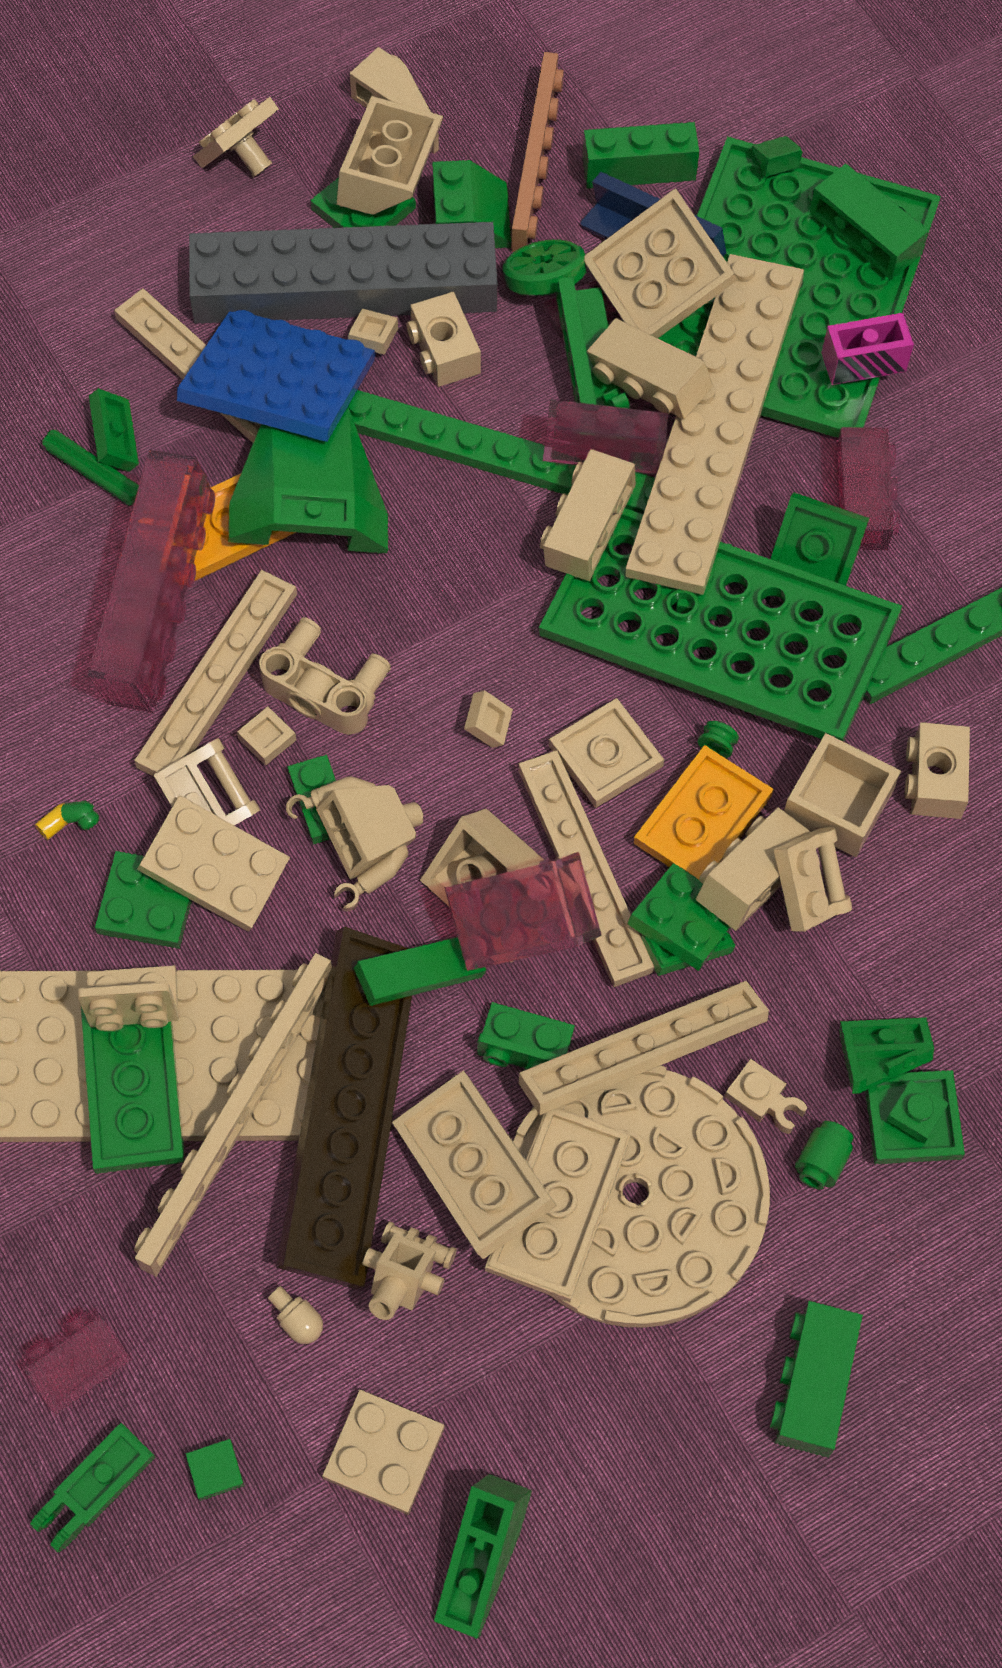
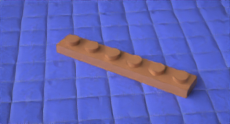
(535, 163)

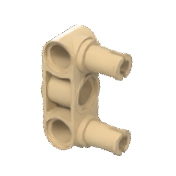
(315, 688)

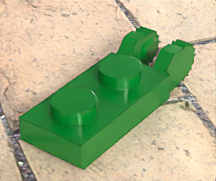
(95, 1484)

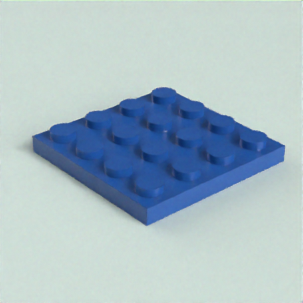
(277, 374)

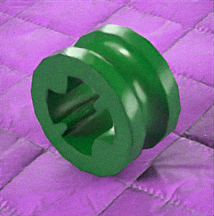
(719, 738)

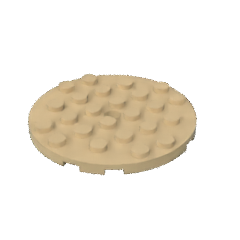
(701, 1207)

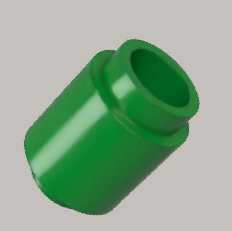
(824, 1155)

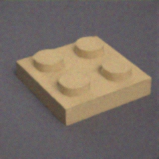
(606, 752)
(383, 1452)

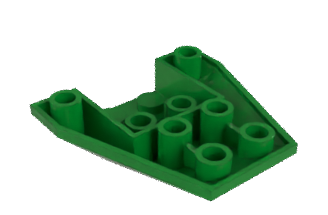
(309, 488)

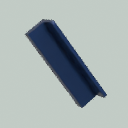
(621, 203)

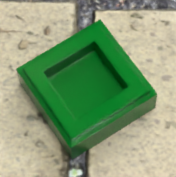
(214, 1469)

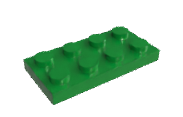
(132, 1097)

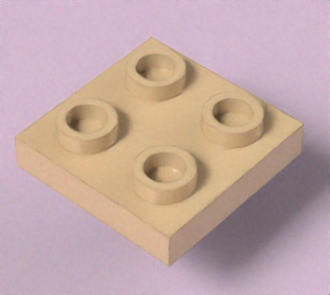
(236, 135)

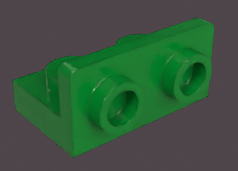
(522, 1038)

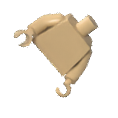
(366, 829)

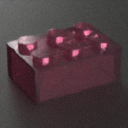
(523, 911)

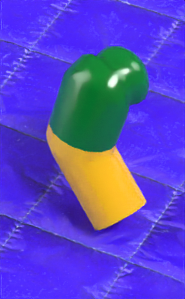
(66, 813)

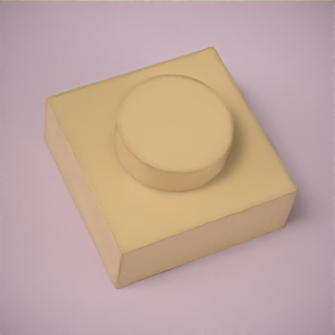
(374, 330)
(488, 719)
(266, 736)

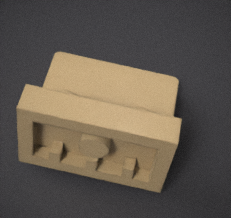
(130, 997)

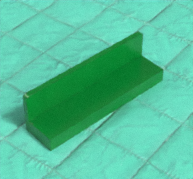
(582, 323)

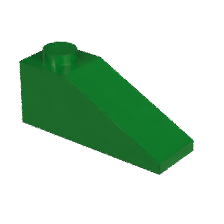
(481, 1553)

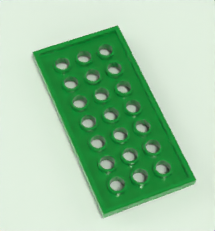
(746, 611)

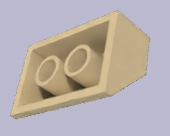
(386, 156)
(476, 848)

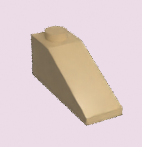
(387, 79)

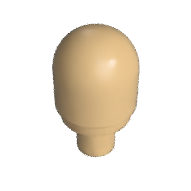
(297, 1317)

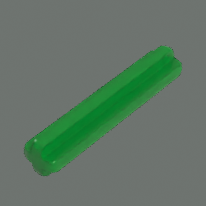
(88, 465)

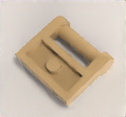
(186, 780)
(803, 880)

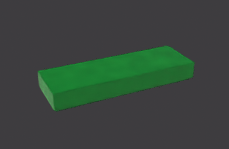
(414, 971)

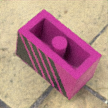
(867, 348)

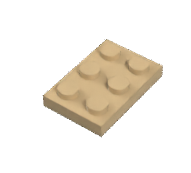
(213, 863)

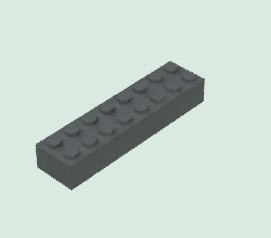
(341, 270)

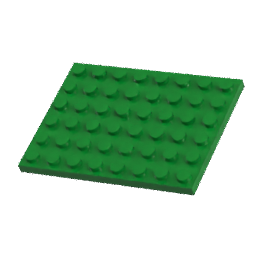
(774, 224)

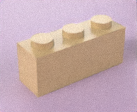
(649, 369)
(588, 514)
(748, 870)

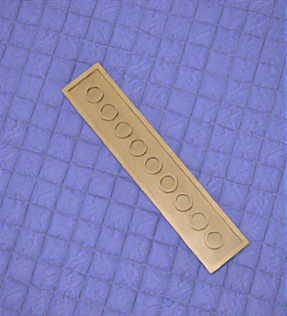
(712, 443)

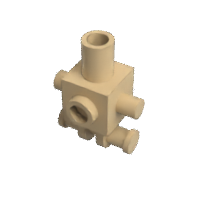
(405, 1269)

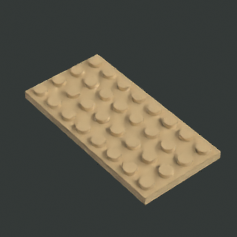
(217, 1026)

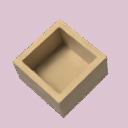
(842, 791)

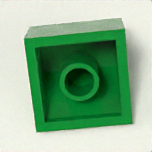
(471, 195)

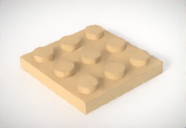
(660, 267)

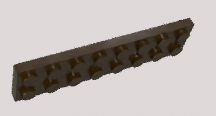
(345, 1122)

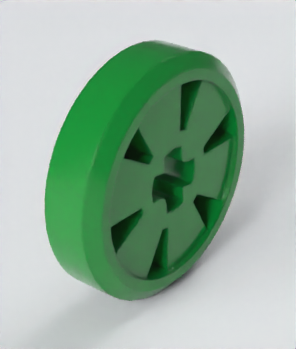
(539, 265)

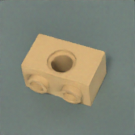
(444, 320)
(949, 750)

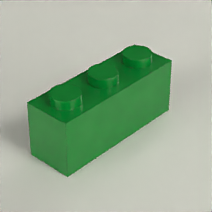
(642, 153)
(869, 221)
(816, 1378)

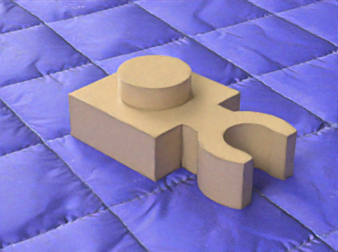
(760, 1093)

